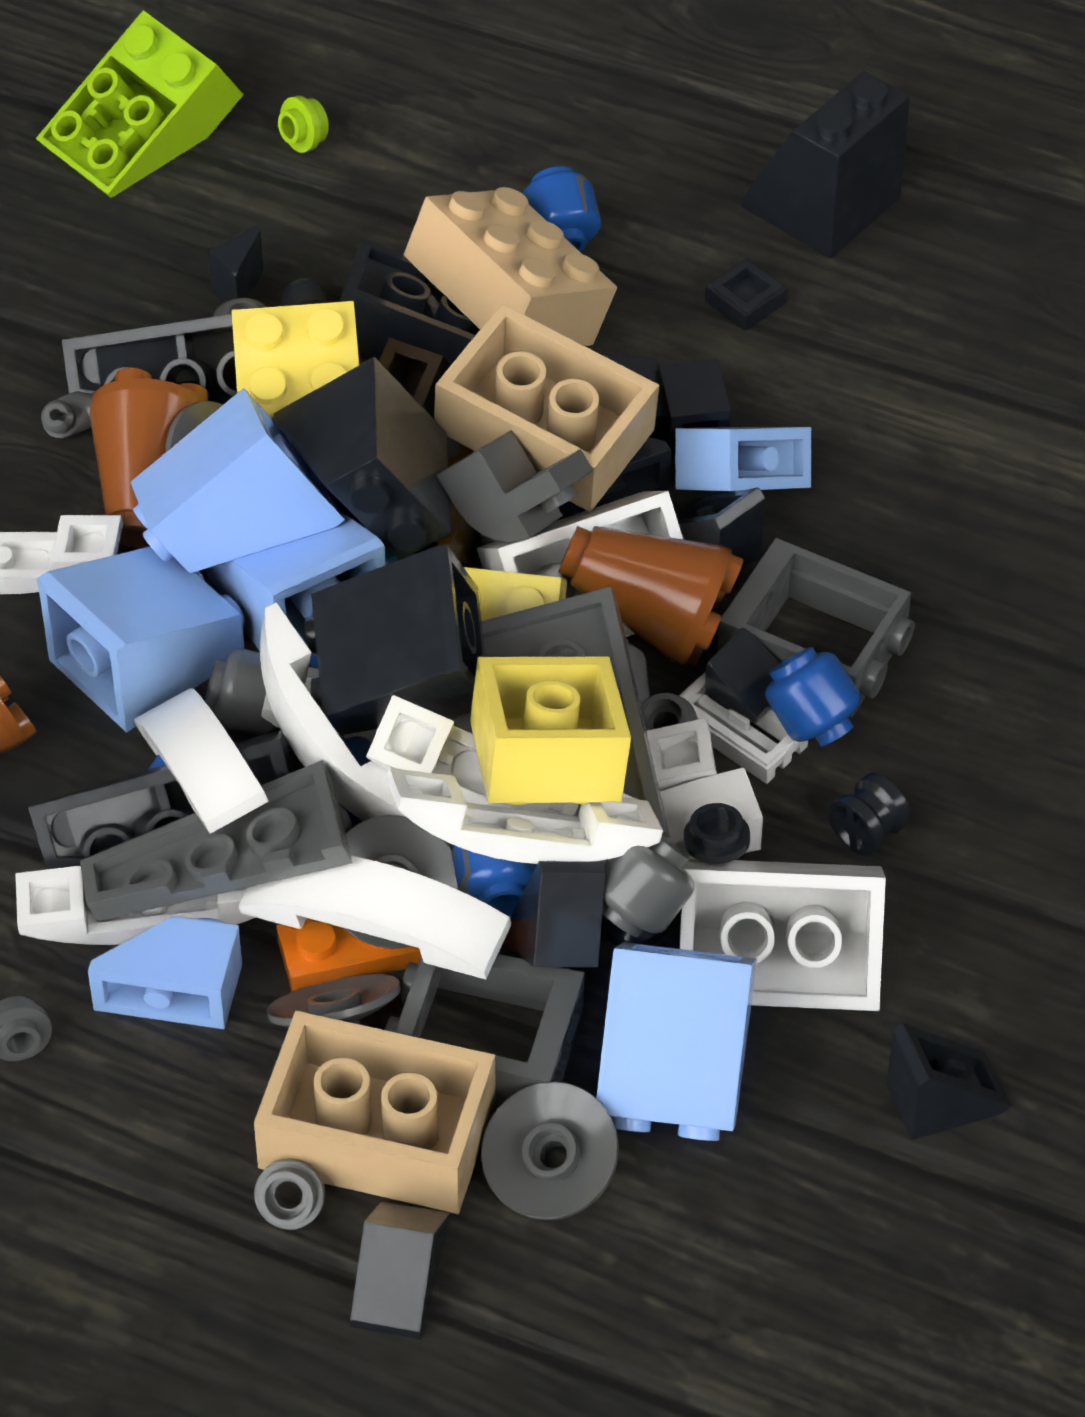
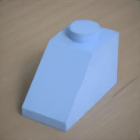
(743, 458)
(171, 973)

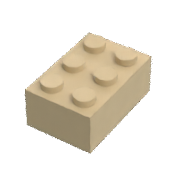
(501, 251)
(550, 397)
(377, 1110)

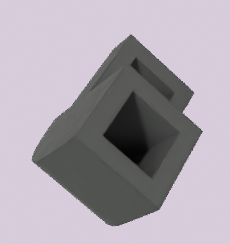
(505, 495)

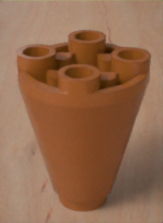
(130, 434)
(659, 584)

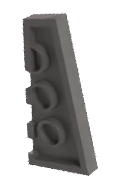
(183, 862)

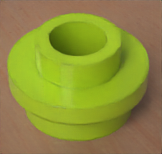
(303, 123)

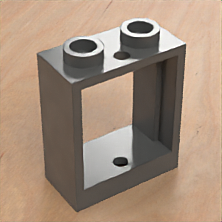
(830, 588)
(510, 981)

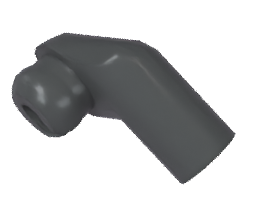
(67, 415)

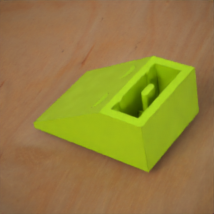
(140, 108)

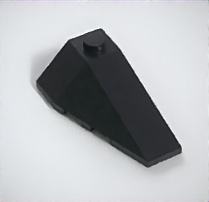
(403, 305)
(173, 352)
(133, 805)

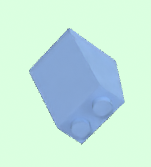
(231, 491)
(295, 571)
(136, 630)
(675, 1039)

